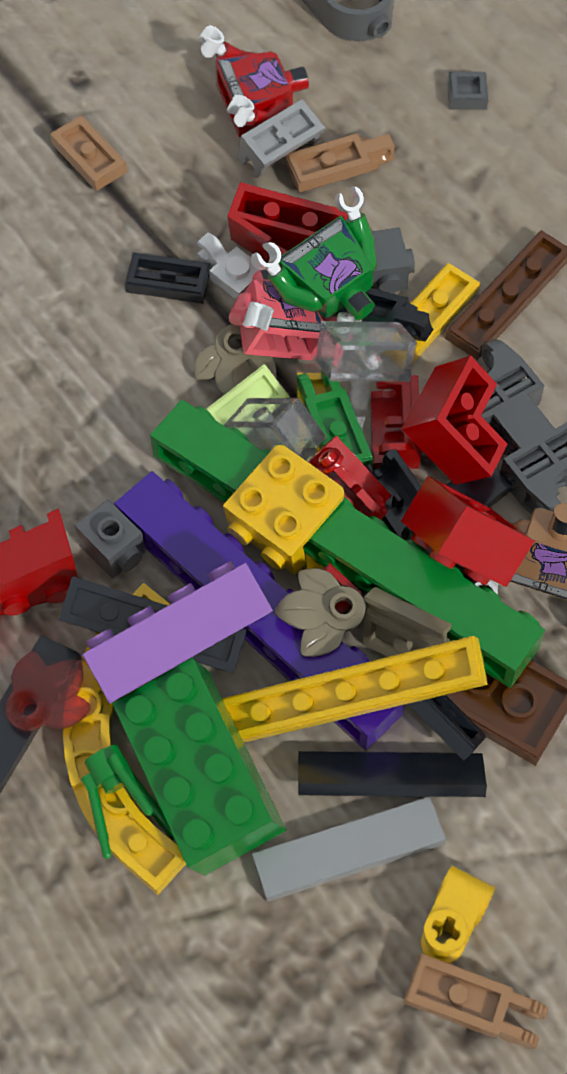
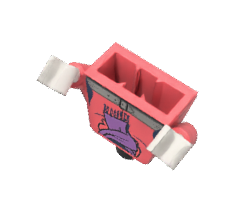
(272, 326)

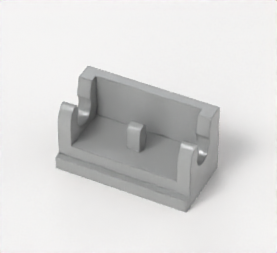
(279, 136)

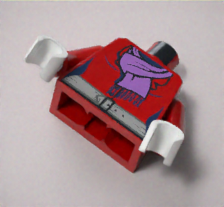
(251, 82)

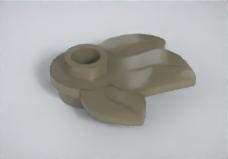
(228, 364)
(315, 612)

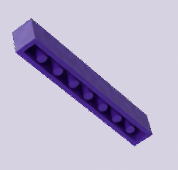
(192, 548)

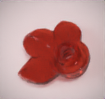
(49, 687)

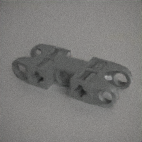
(534, 447)

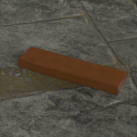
(508, 294)

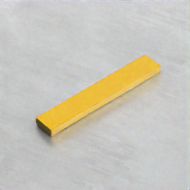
(358, 689)

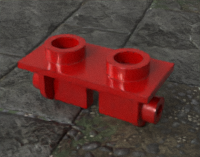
(357, 481)

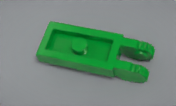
(334, 415)

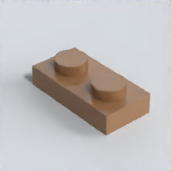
(88, 153)

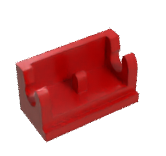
(388, 416)

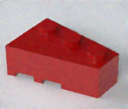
(275, 217)
(35, 566)

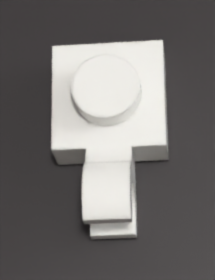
(229, 270)

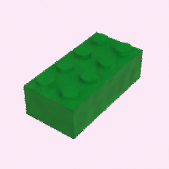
(198, 767)

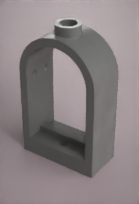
(353, 23)

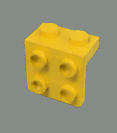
(282, 507)

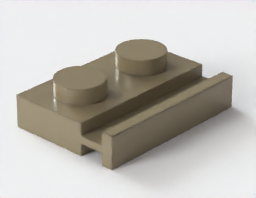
(398, 626)

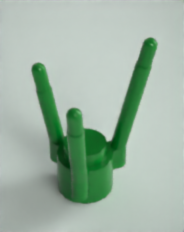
(112, 772)

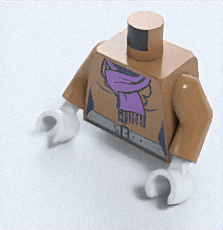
(546, 561)

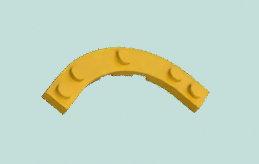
(131, 835)

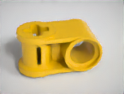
(457, 910)

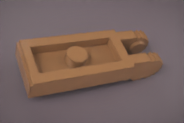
(471, 1000)

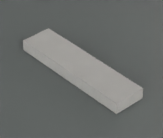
(348, 849)

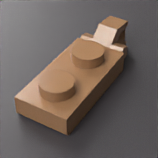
(338, 160)

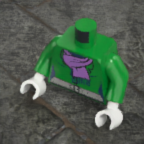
(328, 267)

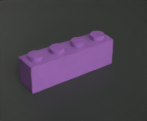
(177, 631)

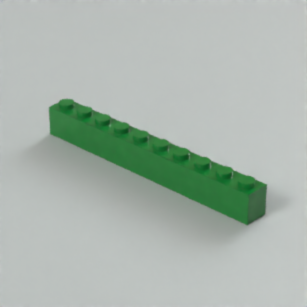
(358, 545)

